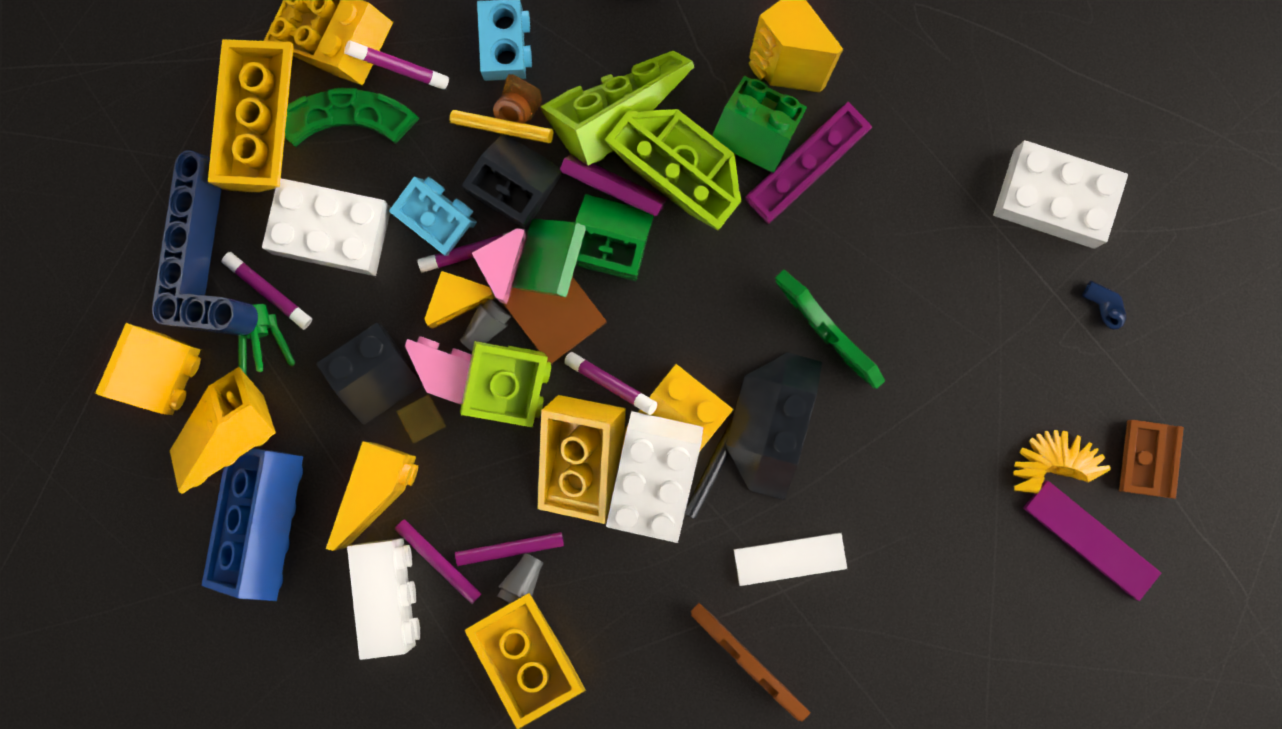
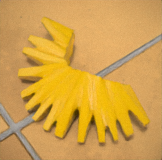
(1056, 457)

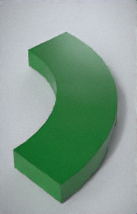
(347, 108)
(828, 331)

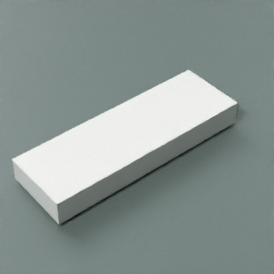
(790, 559)

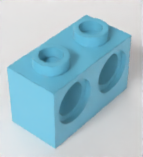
(496, 40)

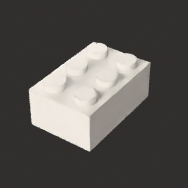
(1060, 194)
(326, 227)
(654, 476)
(383, 598)

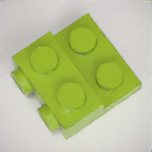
(505, 384)

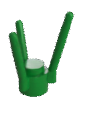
(265, 322)

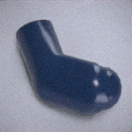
(1109, 302)

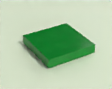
(549, 257)

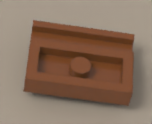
(1151, 459)

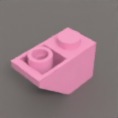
(440, 372)

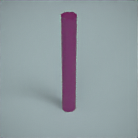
(509, 549)
(437, 561)

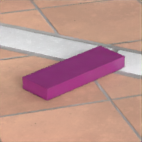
(614, 185)

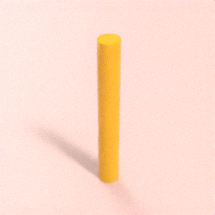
(501, 126)

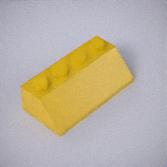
(793, 47)
(250, 115)

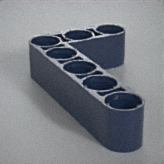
(187, 256)

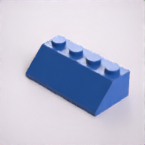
(253, 525)

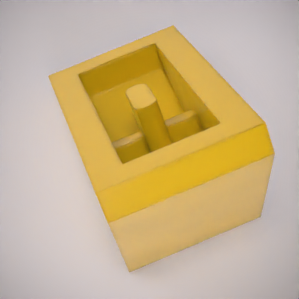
(455, 297)

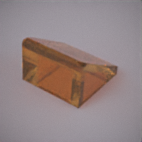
(526, 90)

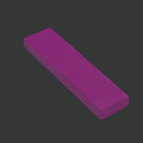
(808, 162)
(1092, 540)

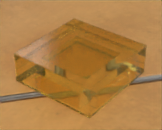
(421, 418)

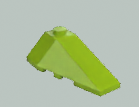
(588, 116)

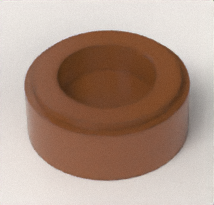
(512, 108)

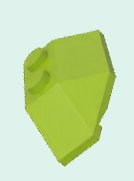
(680, 162)

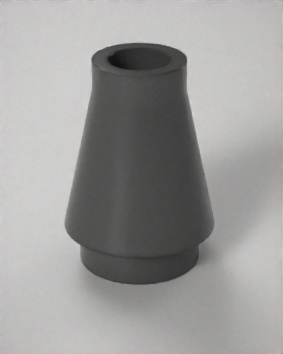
(485, 324)
(521, 579)

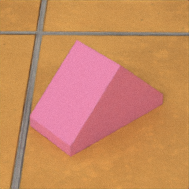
(500, 262)

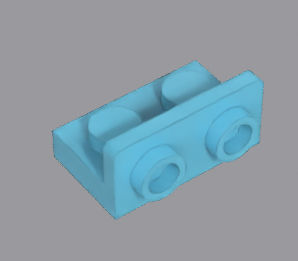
(432, 214)

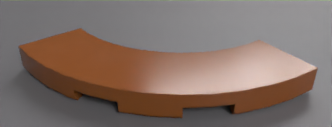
(749, 663)

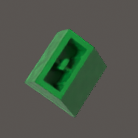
(759, 123)
(612, 237)

